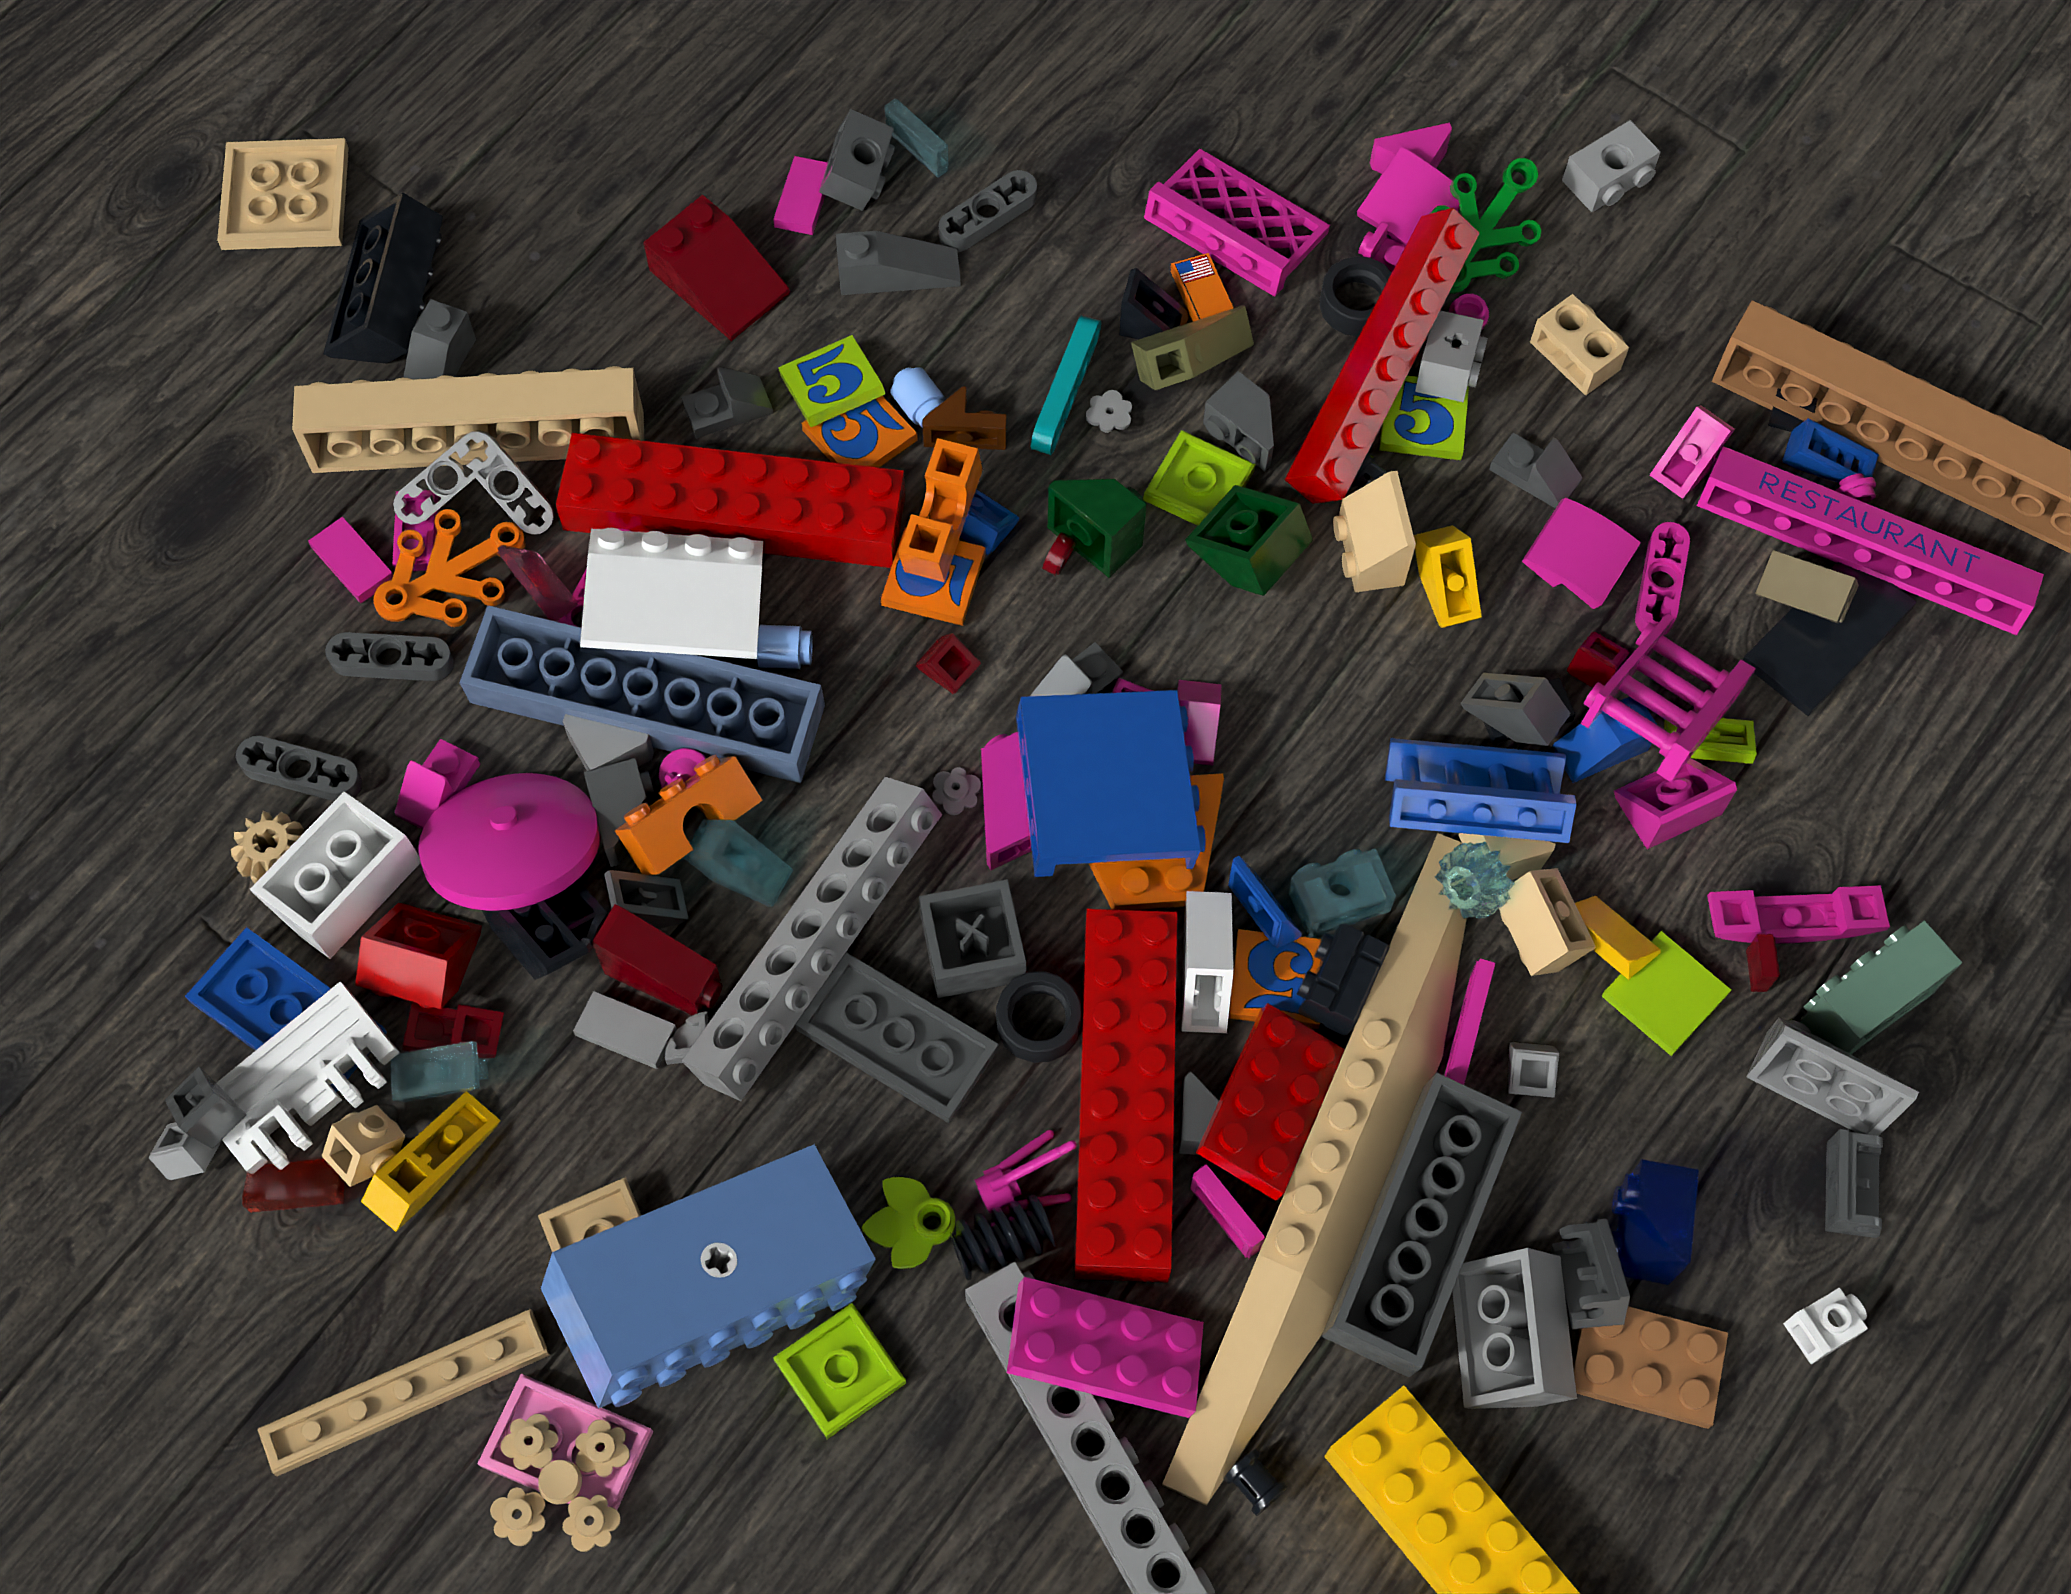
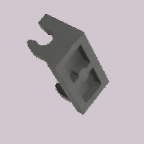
(1853, 1184)
(1592, 1276)

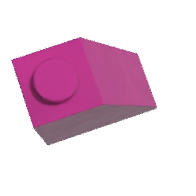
(1004, 801)

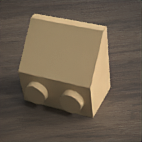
(1376, 535)

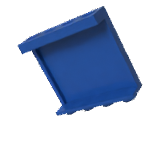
(1108, 779)

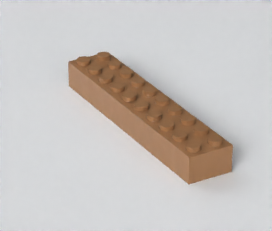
(1904, 420)

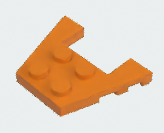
(1163, 881)

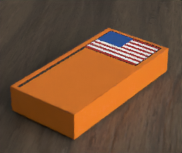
(1200, 287)

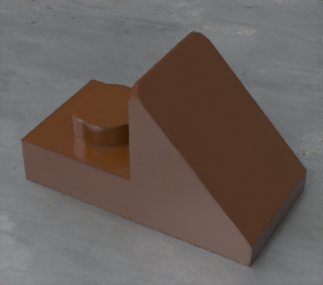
(954, 424)

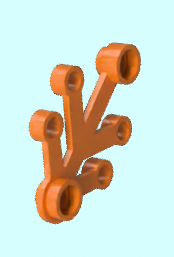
(442, 574)

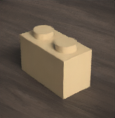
(1545, 922)

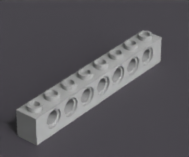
(812, 938)
(990, 1303)

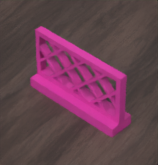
(1221, 237)

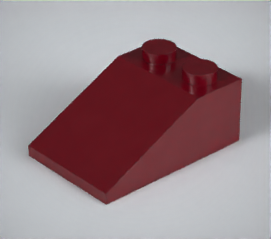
(714, 268)

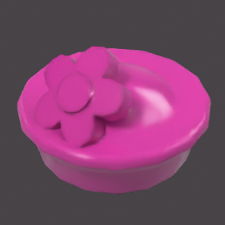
(679, 765)

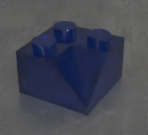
(1655, 1220)

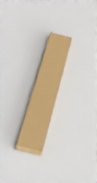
(402, 1392)

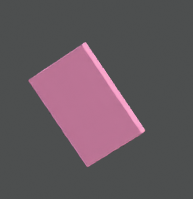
(568, 1419)

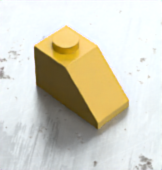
(1448, 575)

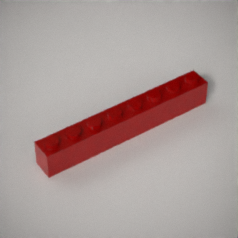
(1382, 357)

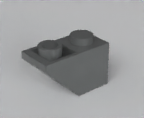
(1243, 419)

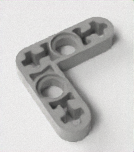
(485, 473)

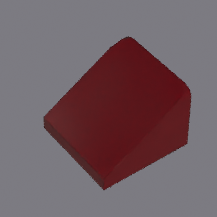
(1597, 660)
(948, 663)

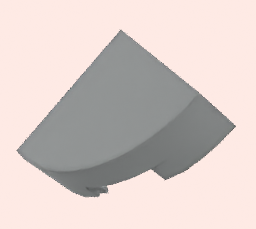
(685, 1037)

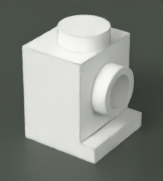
(1814, 1331)

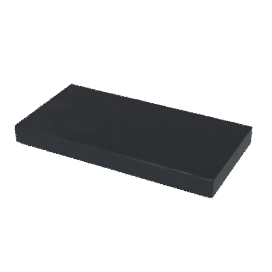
(1811, 655)

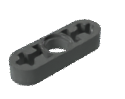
(993, 195)
(360, 642)
(285, 755)

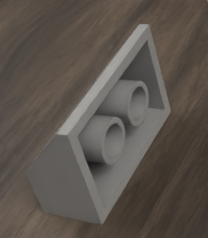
(1513, 1331)

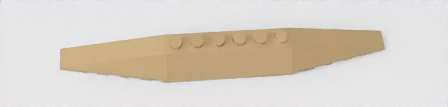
(1331, 1188)

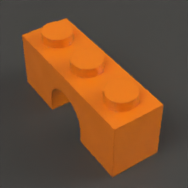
(950, 488)
(656, 832)

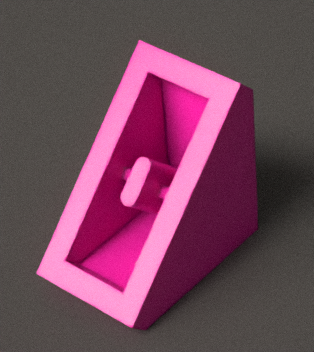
(1427, 143)
(1203, 710)

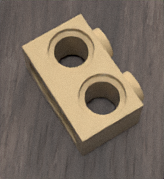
(1574, 349)

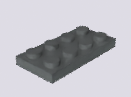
(897, 1037)

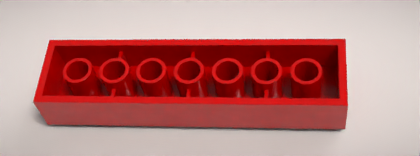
(687, 490)
(1127, 1097)

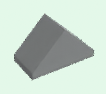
(606, 744)

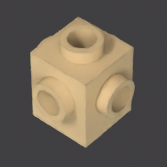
(362, 1144)

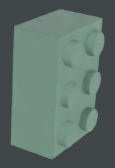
(1880, 988)

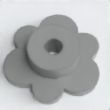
(1109, 411)
(956, 800)

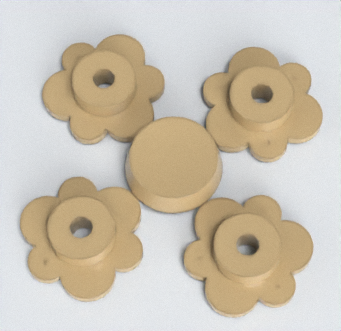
(560, 1482)

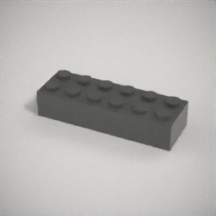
(1422, 1225)

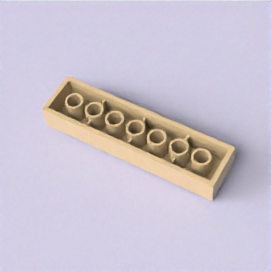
(420, 419)

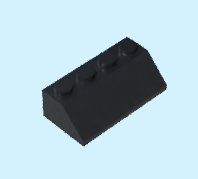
(384, 282)

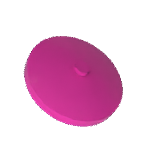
(509, 841)

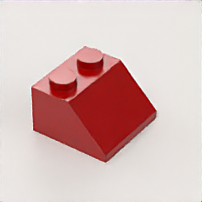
(416, 955)

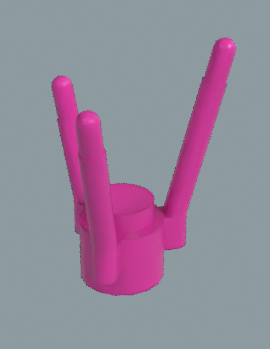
(999, 1183)

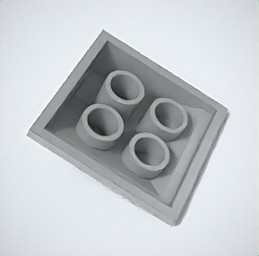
(1828, 1079)

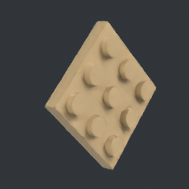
(283, 194)

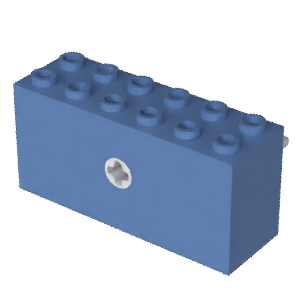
(706, 1276)

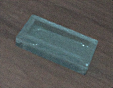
(917, 137)

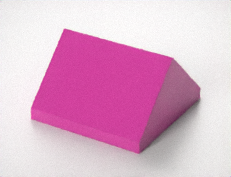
(1668, 808)

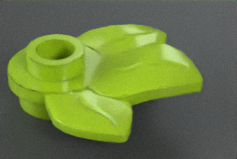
(902, 1222)

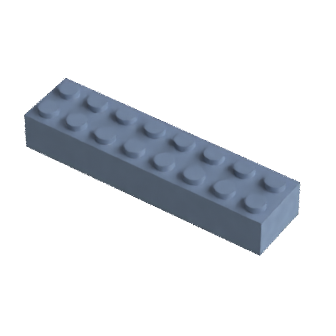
(677, 699)

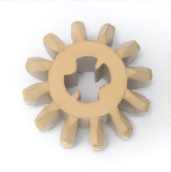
(264, 843)

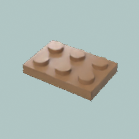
(1653, 1366)

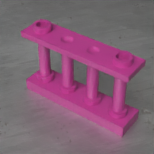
(1692, 726)

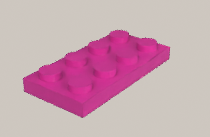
(1105, 1347)

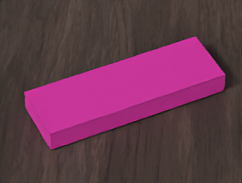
(1469, 1021)

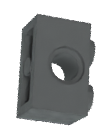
(845, 176)

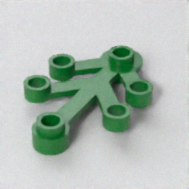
(1484, 225)

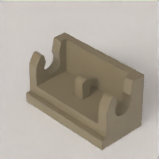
(1807, 587)

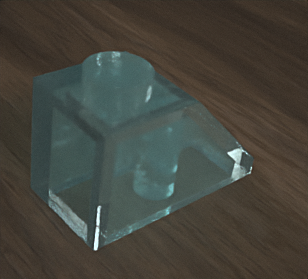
(738, 861)

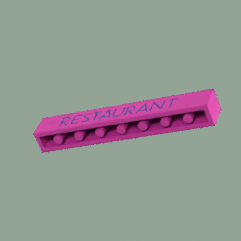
(1871, 540)

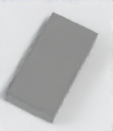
(624, 1030)

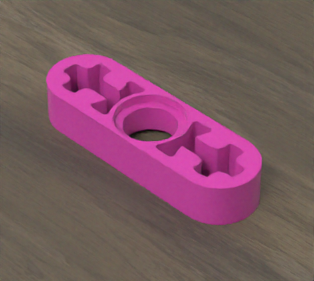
(1674, 566)

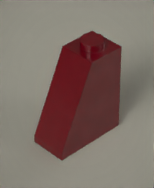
(655, 963)

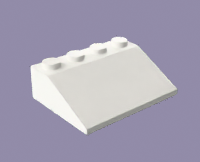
(672, 593)

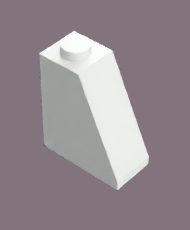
(1207, 962)

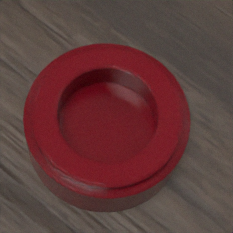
(1059, 554)

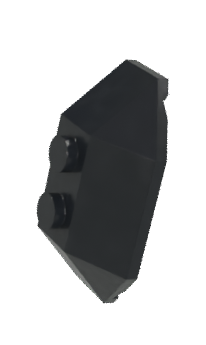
(550, 931)

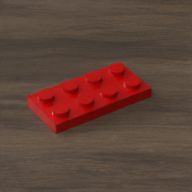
(1271, 1102)

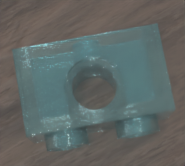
(1323, 910)

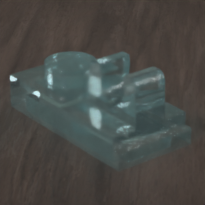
(437, 1072)

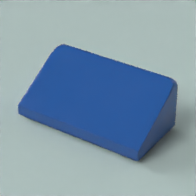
(987, 522)
(1262, 904)

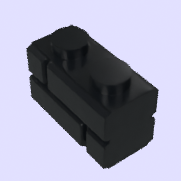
(1342, 979)

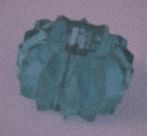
(1474, 880)

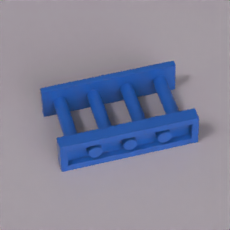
(1479, 790)

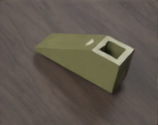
(1191, 348)

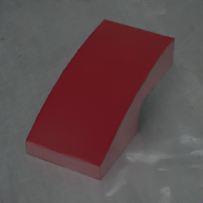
(449, 1026)

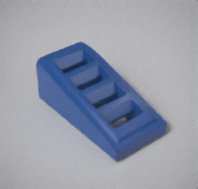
(1820, 437)

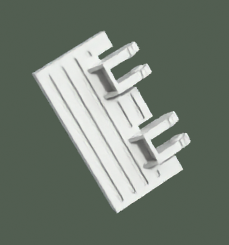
(296, 1075)

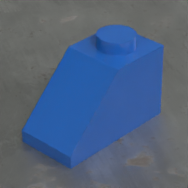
(1602, 744)

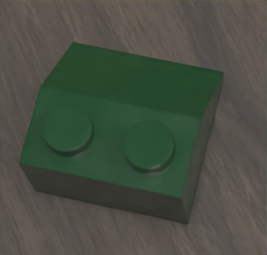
(1101, 518)
(1251, 538)

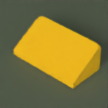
(1615, 938)

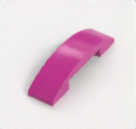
(1799, 917)

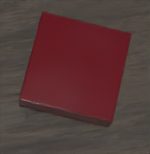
(1762, 962)

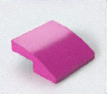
(1406, 193)
(1581, 552)

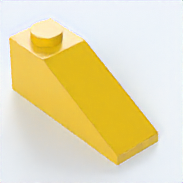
(428, 1161)

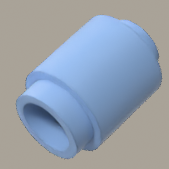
(916, 393)
(784, 647)

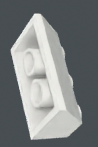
(337, 874)

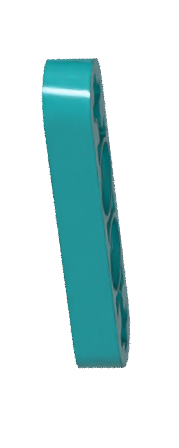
(1066, 385)

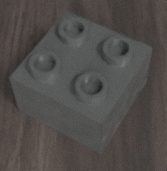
(972, 938)

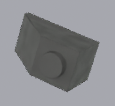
(439, 342)
(1517, 707)
(614, 793)

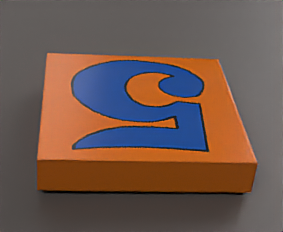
(863, 435)
(933, 598)
(1270, 975)

